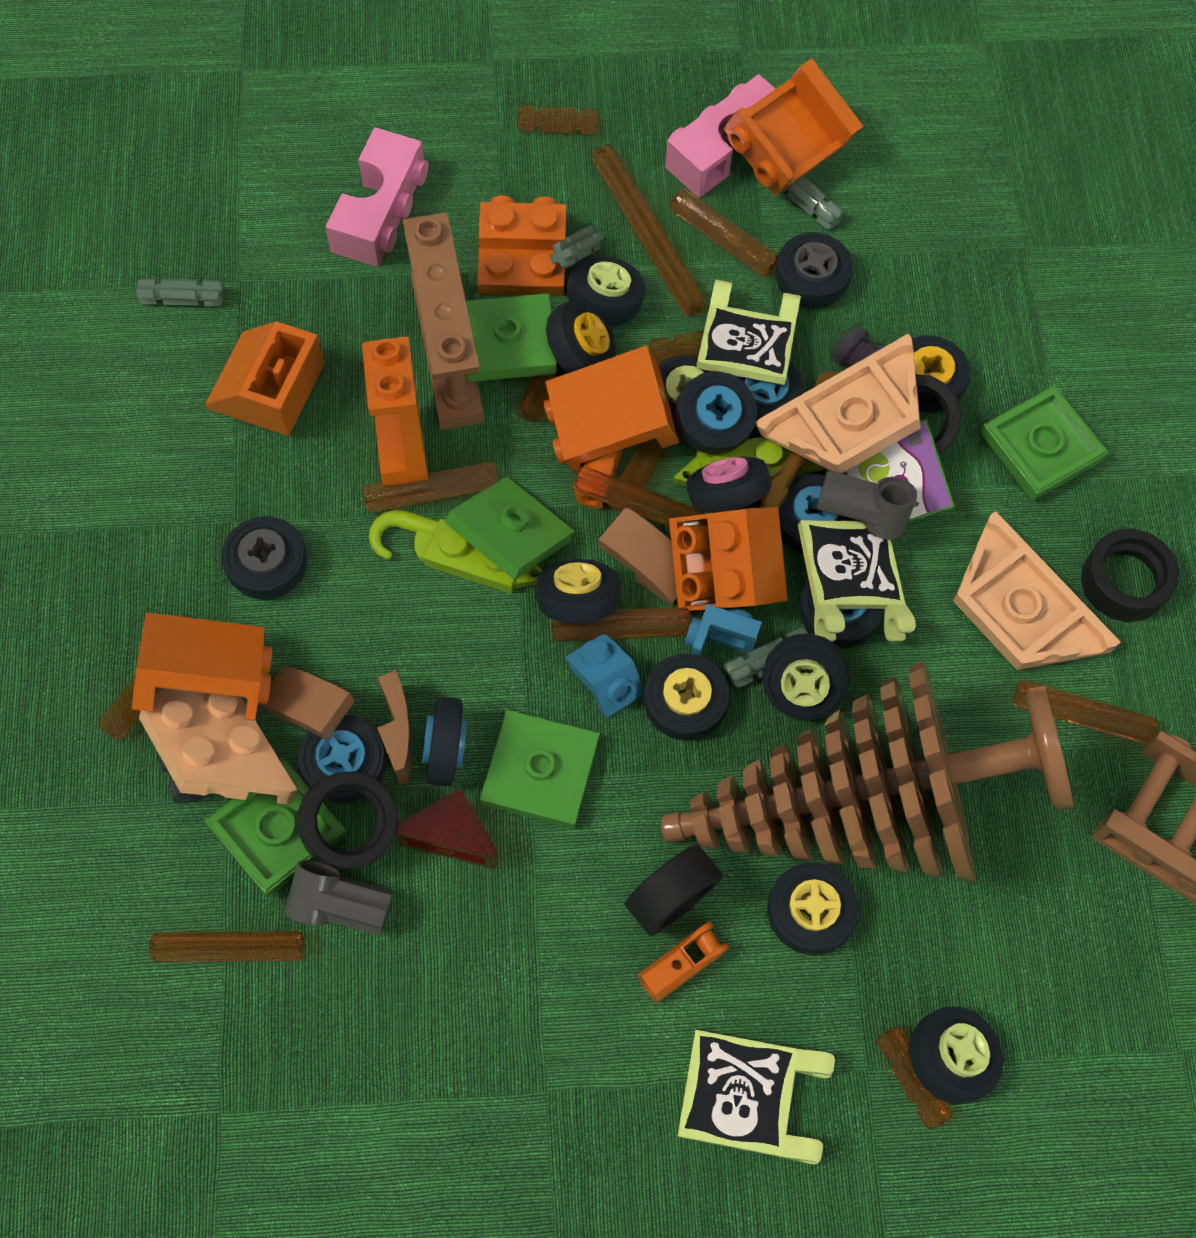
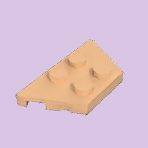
(852, 411)
(1025, 604)
(214, 747)

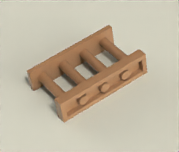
(443, 320)
(1129, 834)

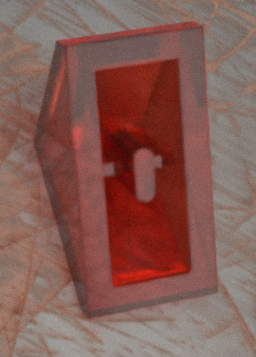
(450, 831)

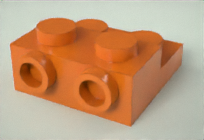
(518, 247)

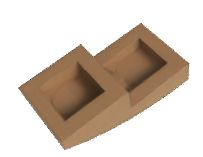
(643, 551)
(307, 701)
(398, 734)

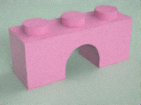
(700, 151)
(368, 225)

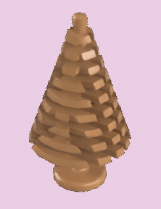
(877, 785)

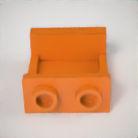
(793, 128)
(609, 408)
(396, 410)
(202, 658)

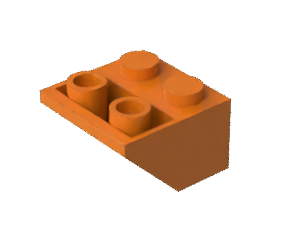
(268, 377)
(728, 559)

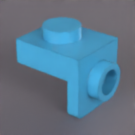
(728, 628)
(606, 673)

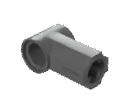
(881, 505)
(324, 896)

